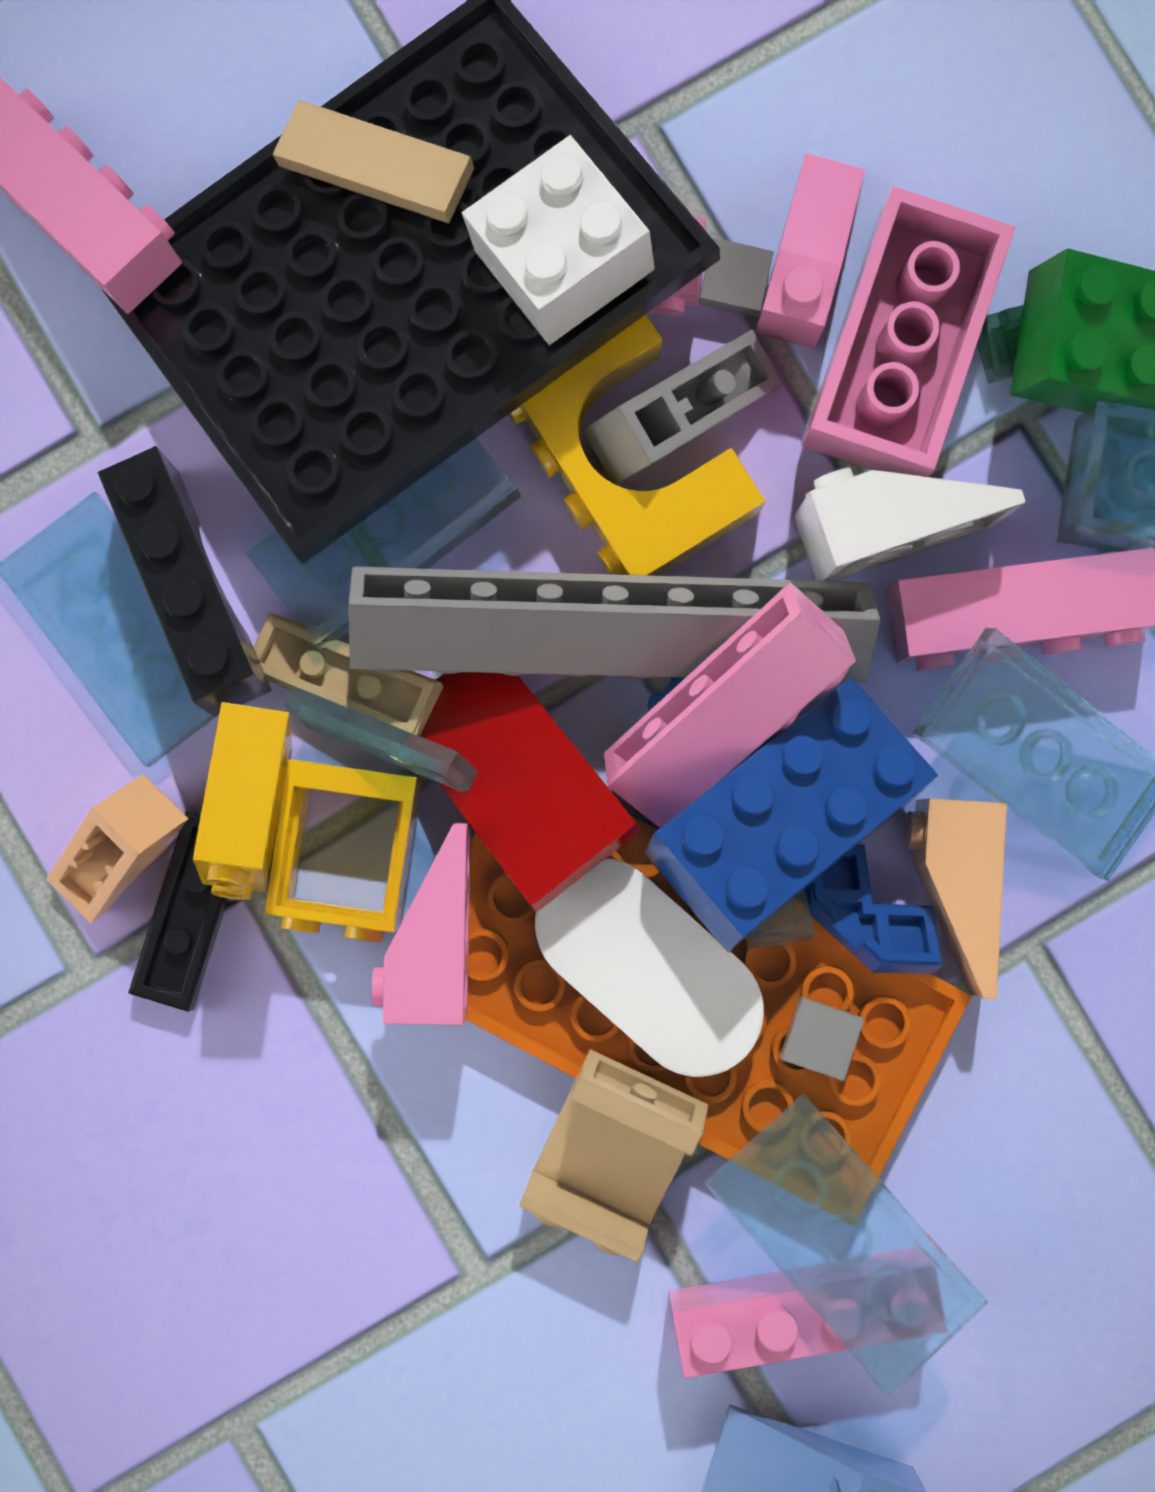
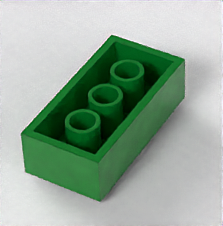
(1087, 333)

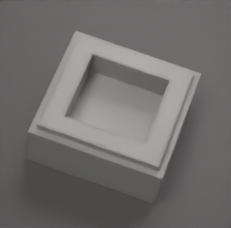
(737, 279)
(821, 1038)

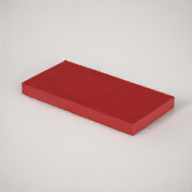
(533, 790)

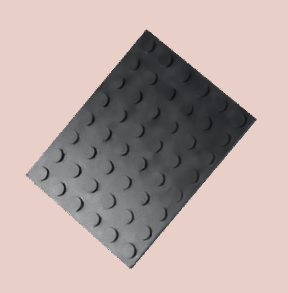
(368, 343)

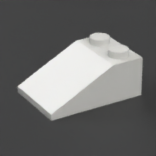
(888, 515)

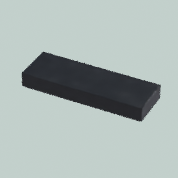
(180, 930)

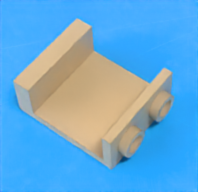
(613, 1155)

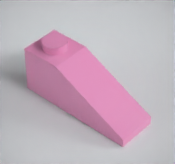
(811, 251)
(429, 955)

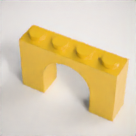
(638, 528)

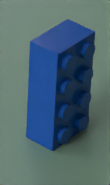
(788, 813)

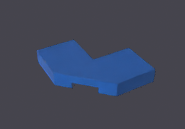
(879, 935)

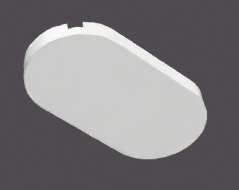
(652, 970)

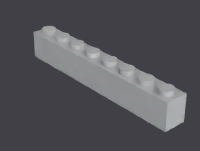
(573, 620)

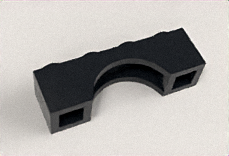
(184, 591)

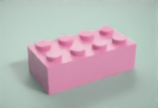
(908, 335)

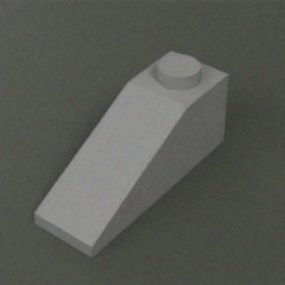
(682, 407)

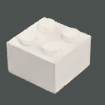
(560, 239)

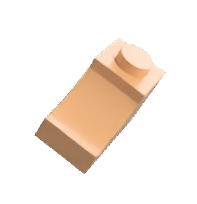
(115, 846)

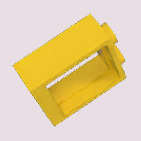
(243, 800)
(308, 914)

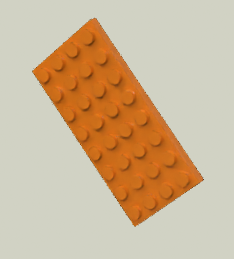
(898, 1047)

